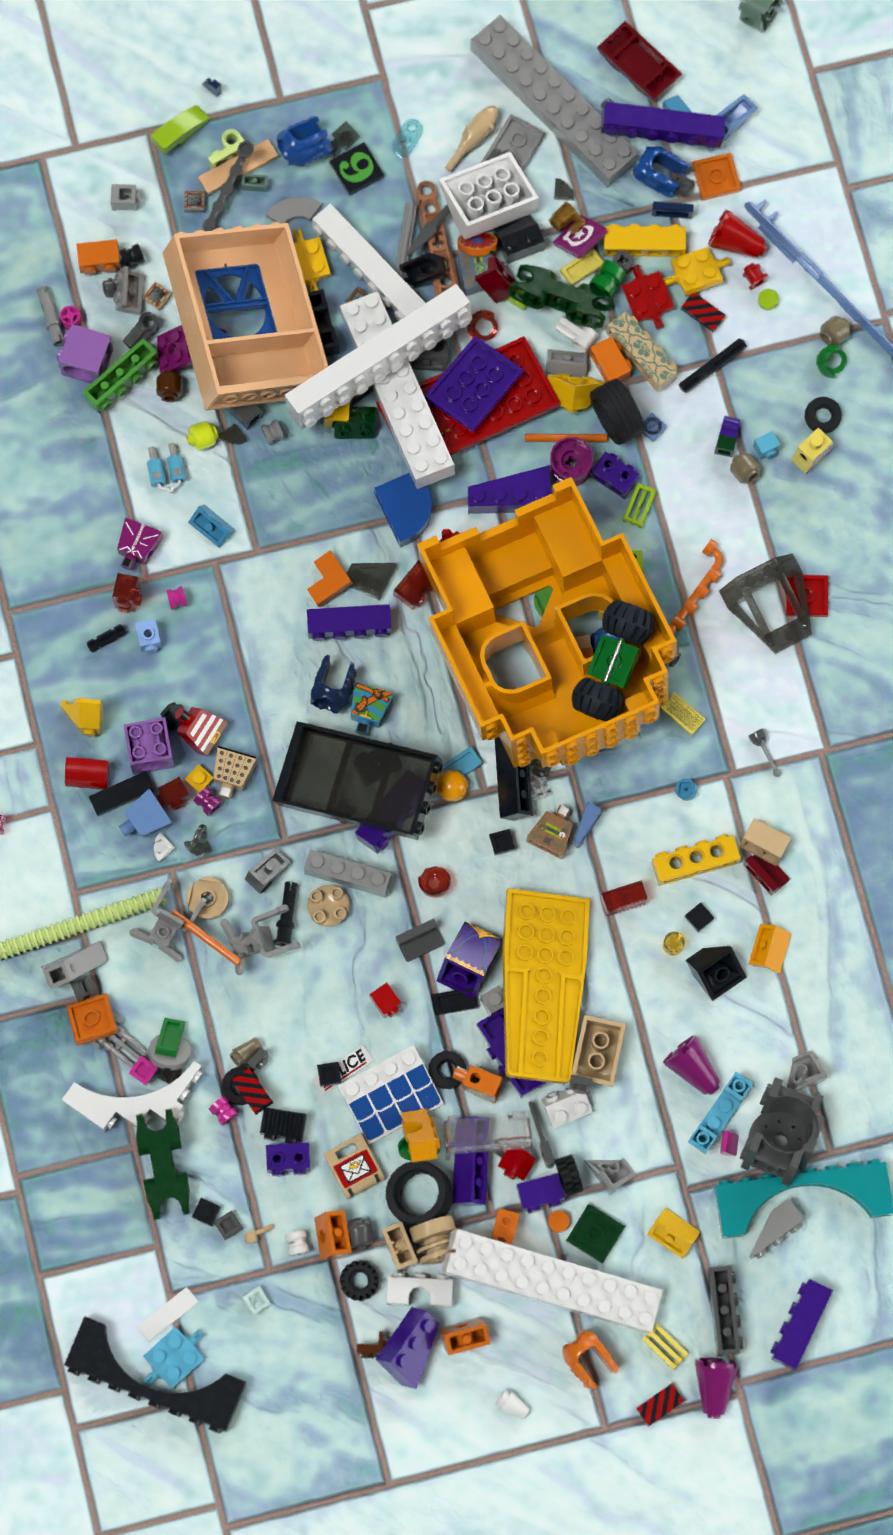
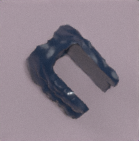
(329, 698)

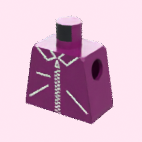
(137, 543)

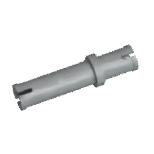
(53, 324)

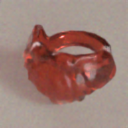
(487, 315)

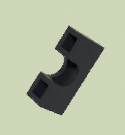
(323, 321)

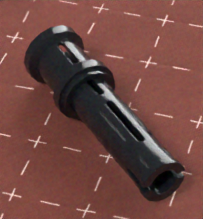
(285, 924)

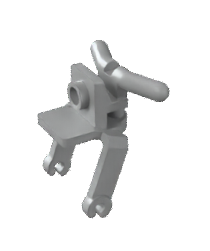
(165, 926)
(256, 940)

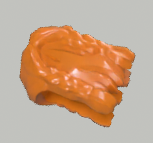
(573, 1351)

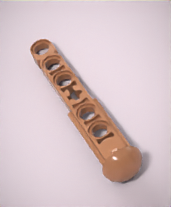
(450, 269)

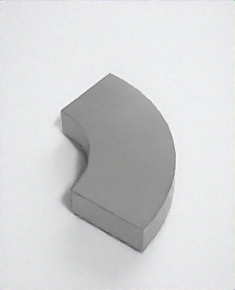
(293, 209)

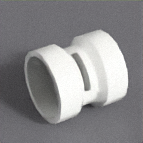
(297, 1243)

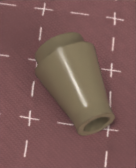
(245, 1052)

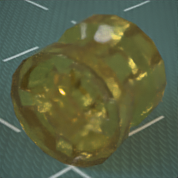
(673, 948)

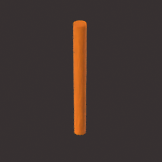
(556, 437)
(208, 939)

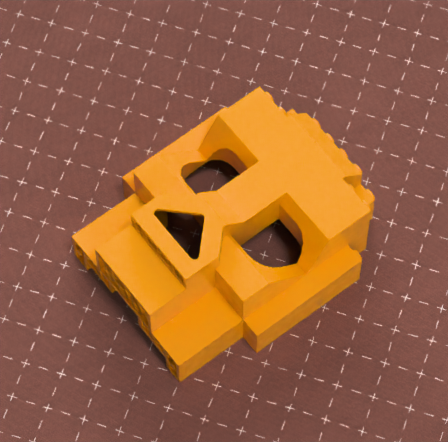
(542, 547)

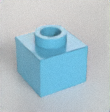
(766, 446)

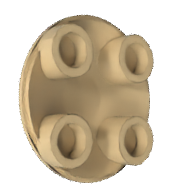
(328, 905)

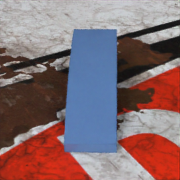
(736, 115)

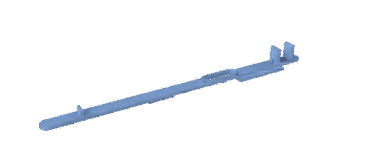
(793, 253)

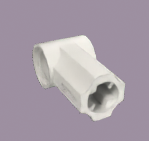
(580, 336)

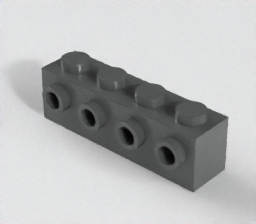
(723, 1311)

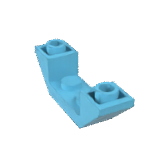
(720, 1113)

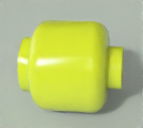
(202, 435)

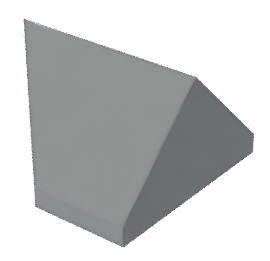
(805, 1072)
(611, 1173)

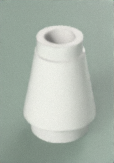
(512, 1404)

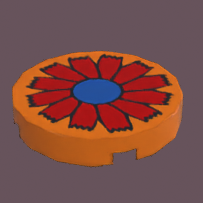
(478, 245)

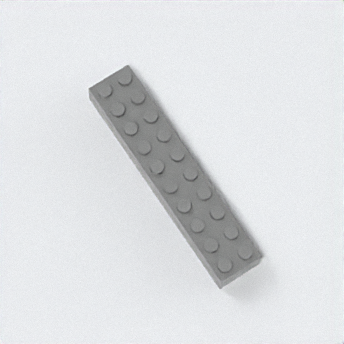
(553, 100)

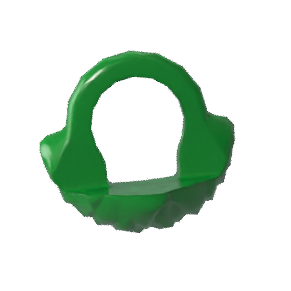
(823, 357)

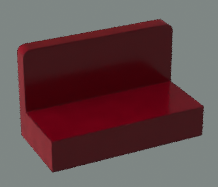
(495, 280)
(767, 874)

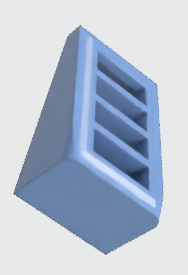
(588, 820)

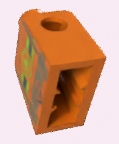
(488, 1086)

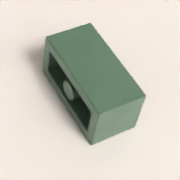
(255, 182)

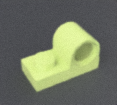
(229, 151)

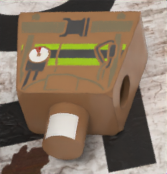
(552, 832)

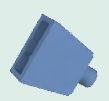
(144, 816)

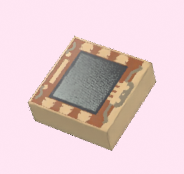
(157, 296)

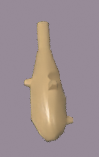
(474, 132)

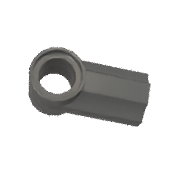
(140, 331)

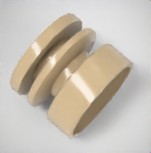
(435, 1239)

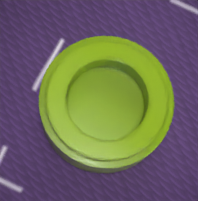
(768, 299)

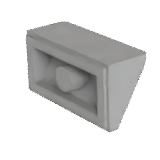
(566, 363)

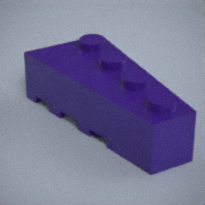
(509, 492)

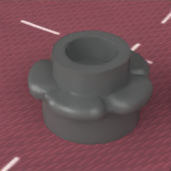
(109, 287)

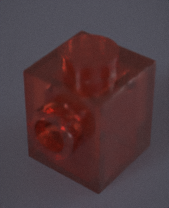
(173, 794)

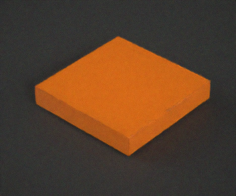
(716, 176)
(92, 1019)

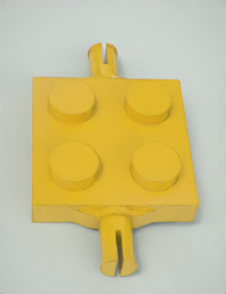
(311, 260)
(696, 271)

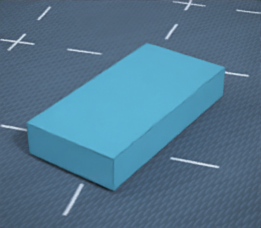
(464, 762)

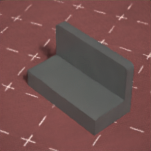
(419, 940)

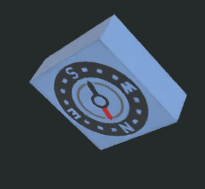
(653, 427)

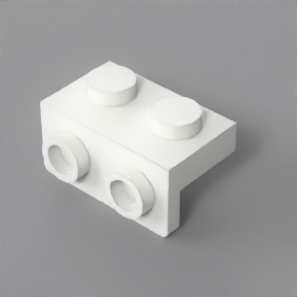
(565, 1106)

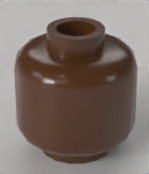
(169, 386)

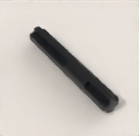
(712, 365)

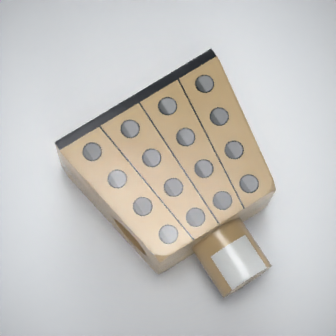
(232, 770)

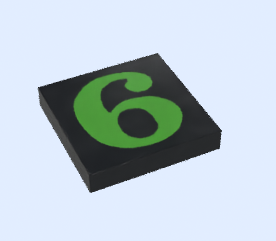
(356, 168)

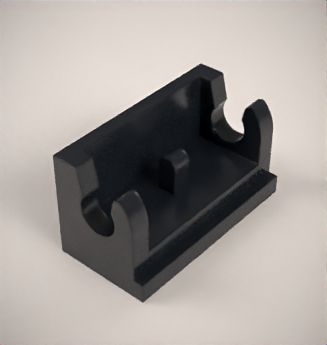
(423, 269)

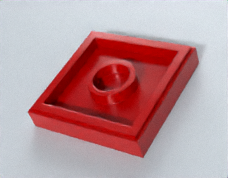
(816, 594)

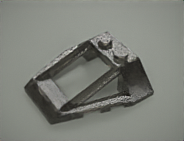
(743, 586)

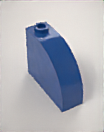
(405, 508)

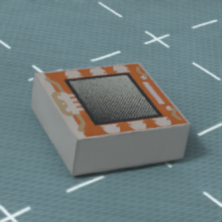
(194, 201)

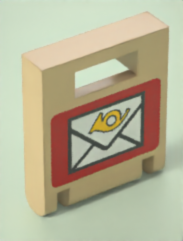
(355, 1169)

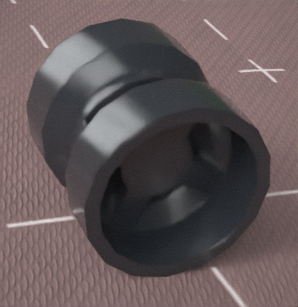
(127, 257)

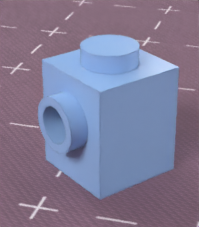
(148, 636)

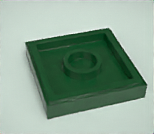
(595, 1233)

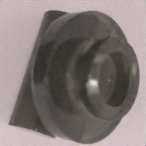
(169, 1075)

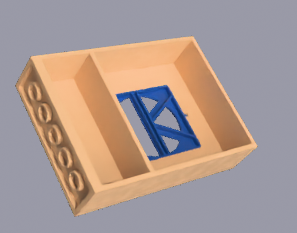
(288, 344)

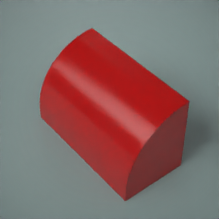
(86, 773)

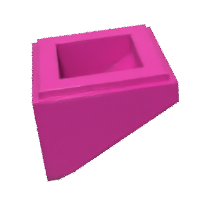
(729, 1143)

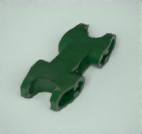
(546, 290)
(165, 1181)

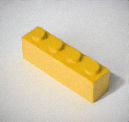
(645, 240)

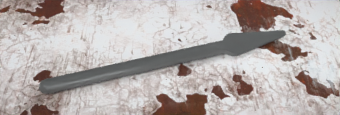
(430, 229)

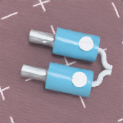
(156, 470)

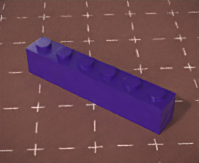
(662, 124)

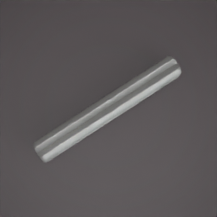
(406, 236)

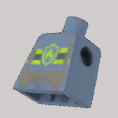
(469, 268)

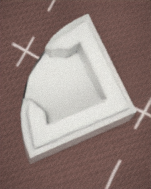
(162, 847)

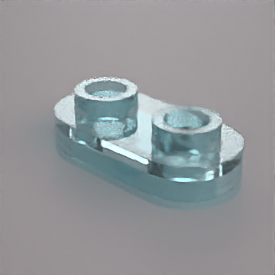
(407, 136)

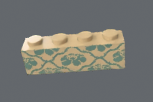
(642, 352)

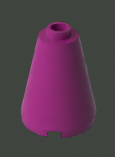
(693, 1066)
(715, 1384)

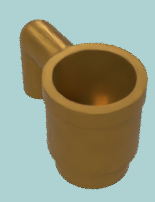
(565, 216)

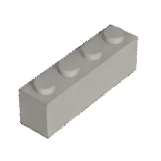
(347, 873)

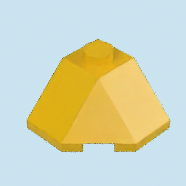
(573, 391)
(85, 715)

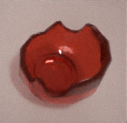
(434, 882)

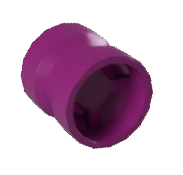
(208, 801)

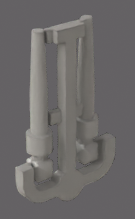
(126, 1037)

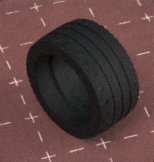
(617, 411)
(402, 1175)

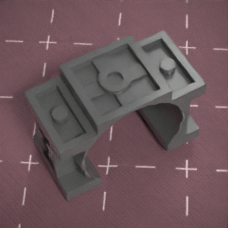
(791, 1110)

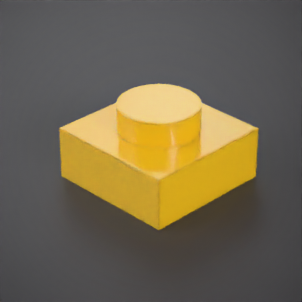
(199, 778)

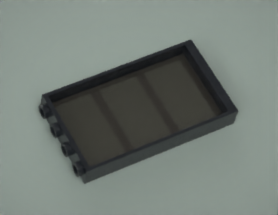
(358, 780)

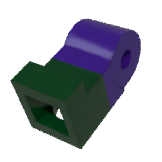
(727, 436)

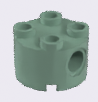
(758, 13)

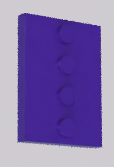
(474, 384)

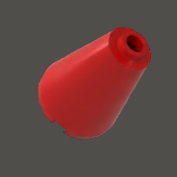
(736, 237)

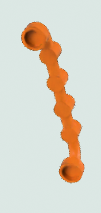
(701, 590)

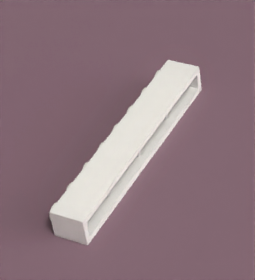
(366, 262)

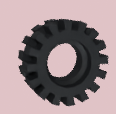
(569, 1175)
(349, 1271)

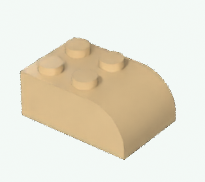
(598, 1050)

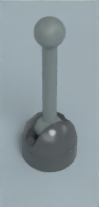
(759, 738)

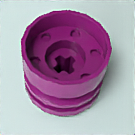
(572, 450)

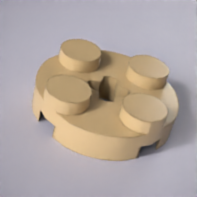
(217, 891)

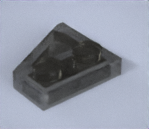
(371, 577)

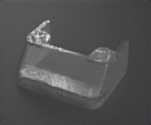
(487, 1134)

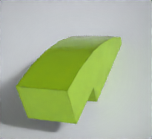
(179, 129)

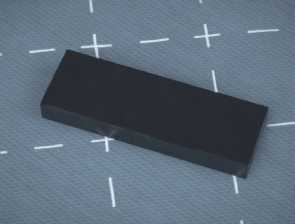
(121, 793)

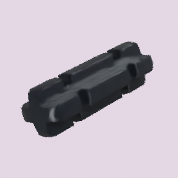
(106, 638)

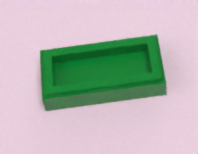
(170, 1037)

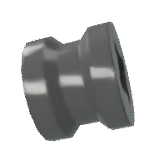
(627, 257)

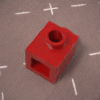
(386, 1001)
(516, 1163)

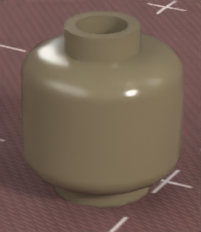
(835, 330)
(745, 468)

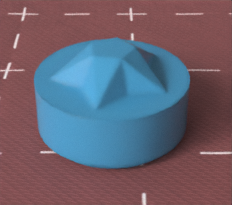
(686, 789)

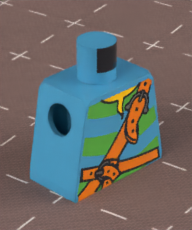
(369, 707)

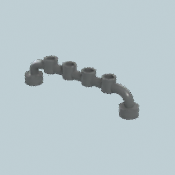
(245, 150)

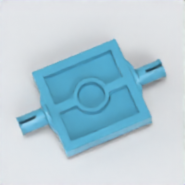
(173, 1357)

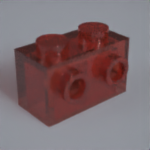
(127, 593)

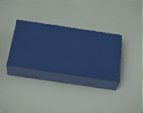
(672, 210)

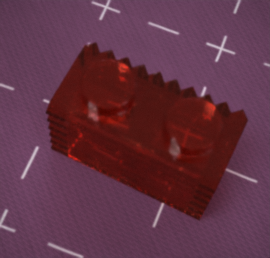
(413, 587)
(623, 898)

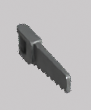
(544, 1145)

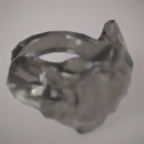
(199, 845)

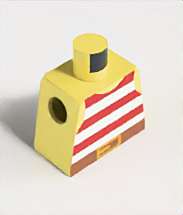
(814, 449)

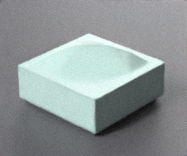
(255, 1300)

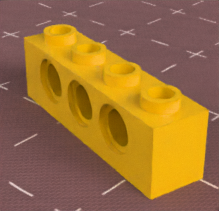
(666, 874)

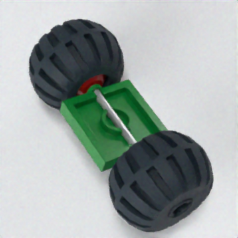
(613, 660)

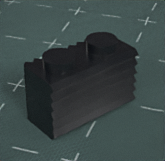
(283, 1125)

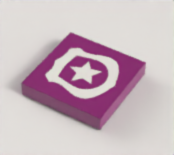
(583, 240)

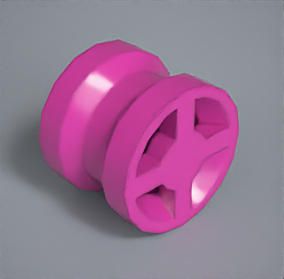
(70, 313)
(176, 597)

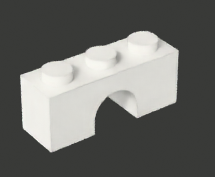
(400, 1288)

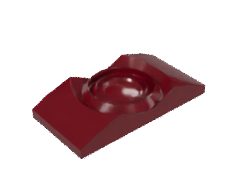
(639, 61)

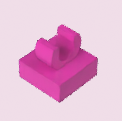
(143, 1070)

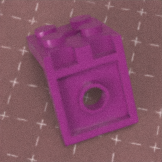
(174, 359)

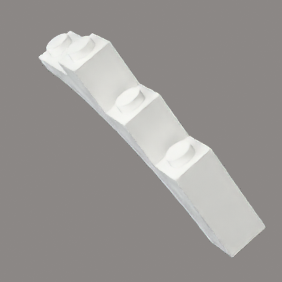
(103, 1109)

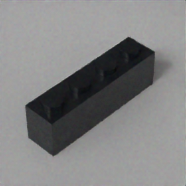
(513, 786)

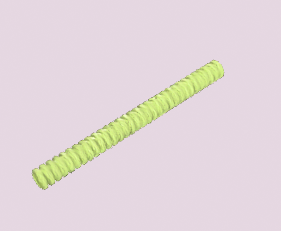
(79, 924)

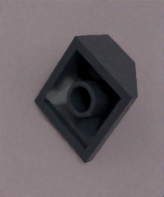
(716, 970)

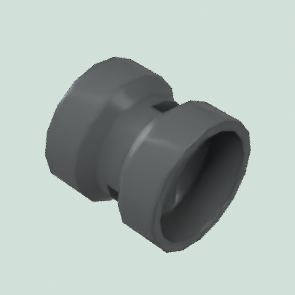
(79, 990)

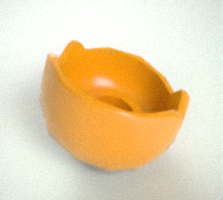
(452, 785)

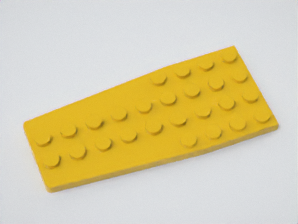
(543, 982)

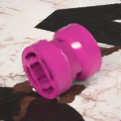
(223, 1110)

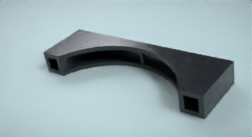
(209, 1405)

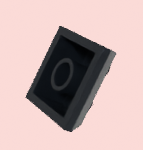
(519, 239)

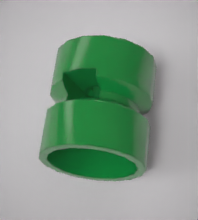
(609, 276)

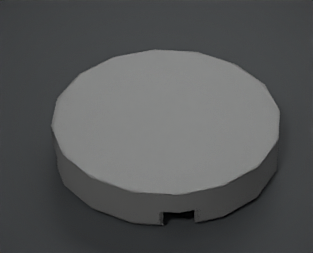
(173, 1063)

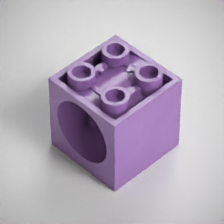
(84, 354)
(149, 746)

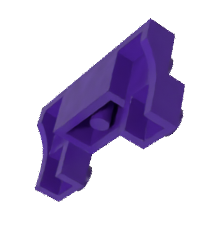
(493, 1032)

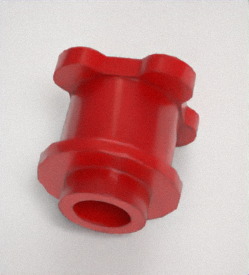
(754, 275)

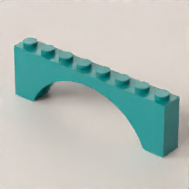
(863, 1183)

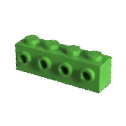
(120, 376)

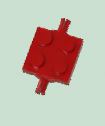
(647, 297)

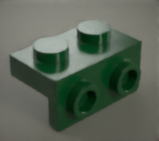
(360, 424)

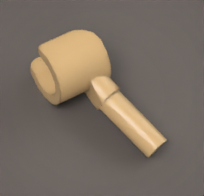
(251, 1236)

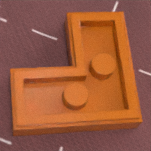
(334, 579)

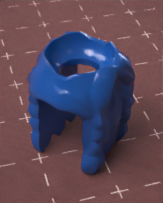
(304, 142)
(653, 179)

